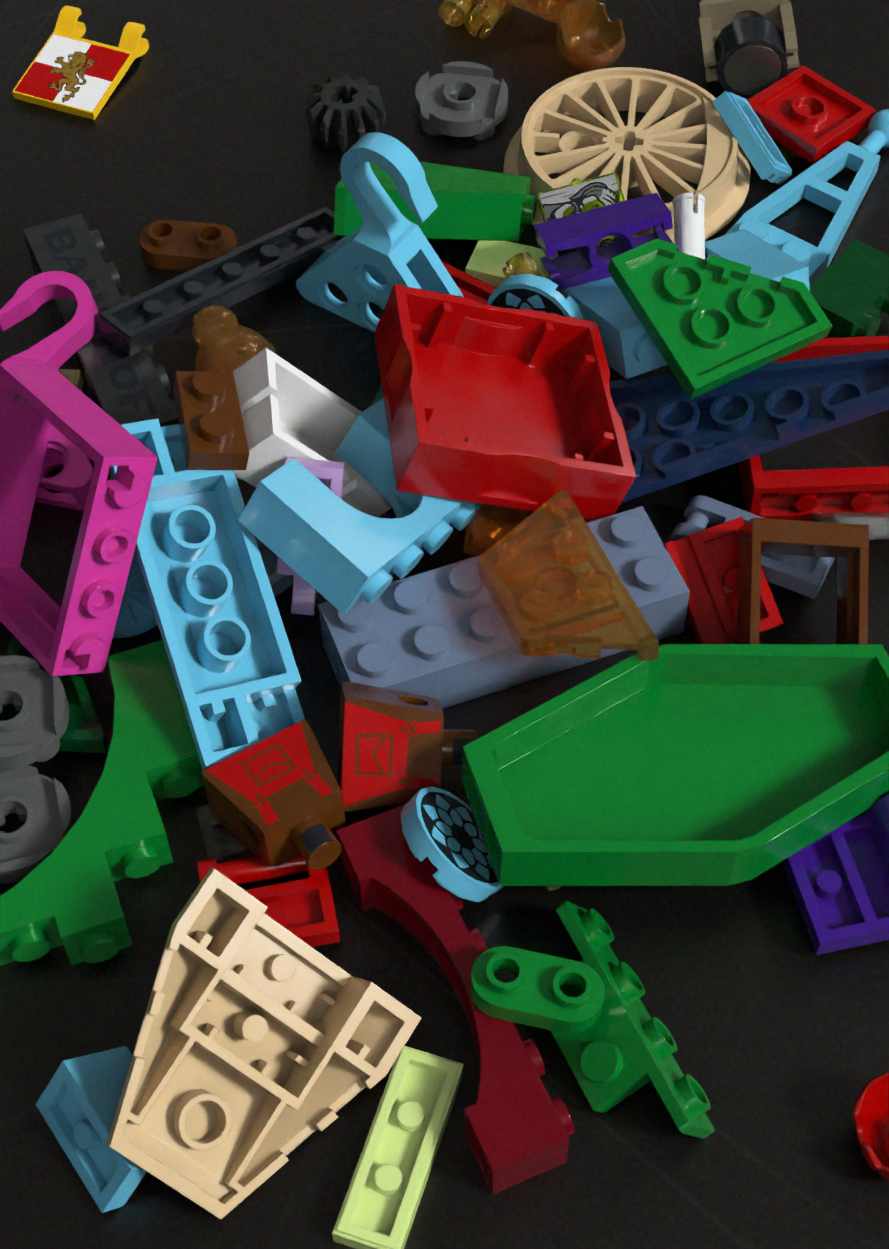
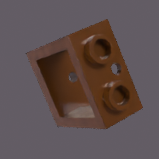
(805, 538)

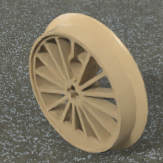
(637, 153)

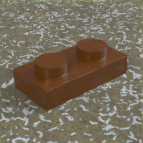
(210, 421)

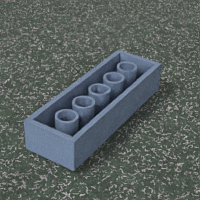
(448, 640)

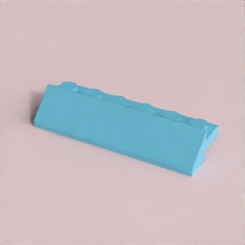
(213, 603)

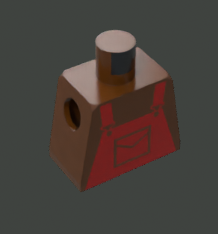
(392, 745)
(280, 798)

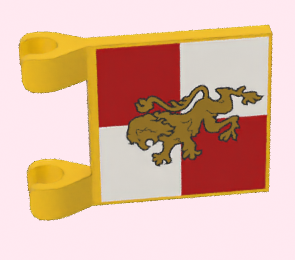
(79, 72)

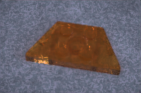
(562, 588)

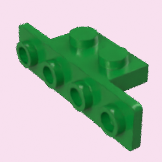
(625, 1043)

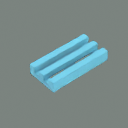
(753, 137)

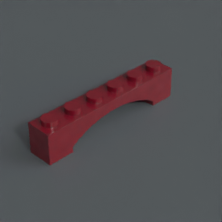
(514, 1123)

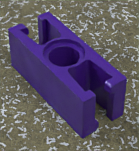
(589, 228)

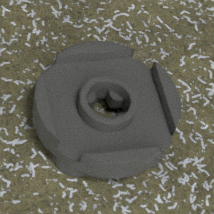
(445, 114)
(41, 717)
(47, 817)

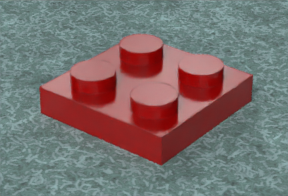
(810, 113)

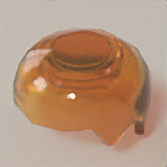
(589, 36)

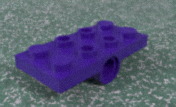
(845, 883)

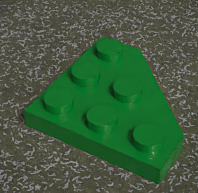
(714, 314)

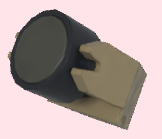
(749, 46)

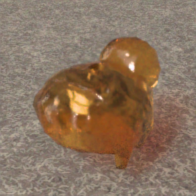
(224, 342)

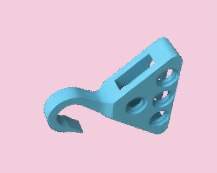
(384, 241)

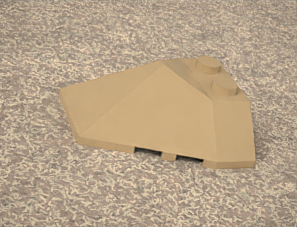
(246, 1049)

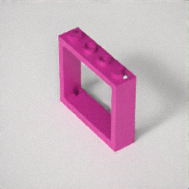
(82, 630)

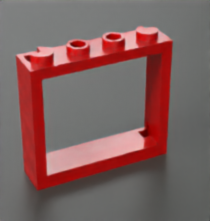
(809, 491)

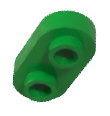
(536, 993)

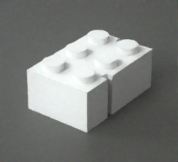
(296, 418)

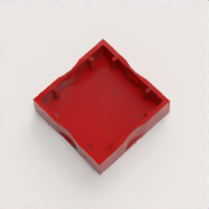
(499, 404)

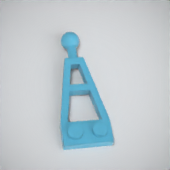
(814, 187)

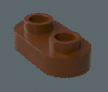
(184, 244)

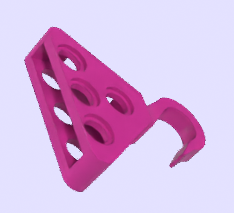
(54, 352)

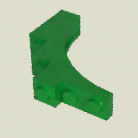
(120, 832)

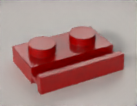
(711, 573)

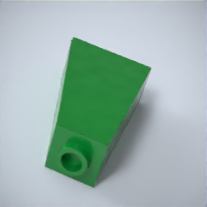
(469, 203)

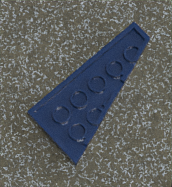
(744, 418)

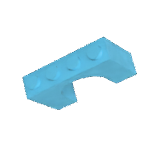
(624, 338)
(338, 547)

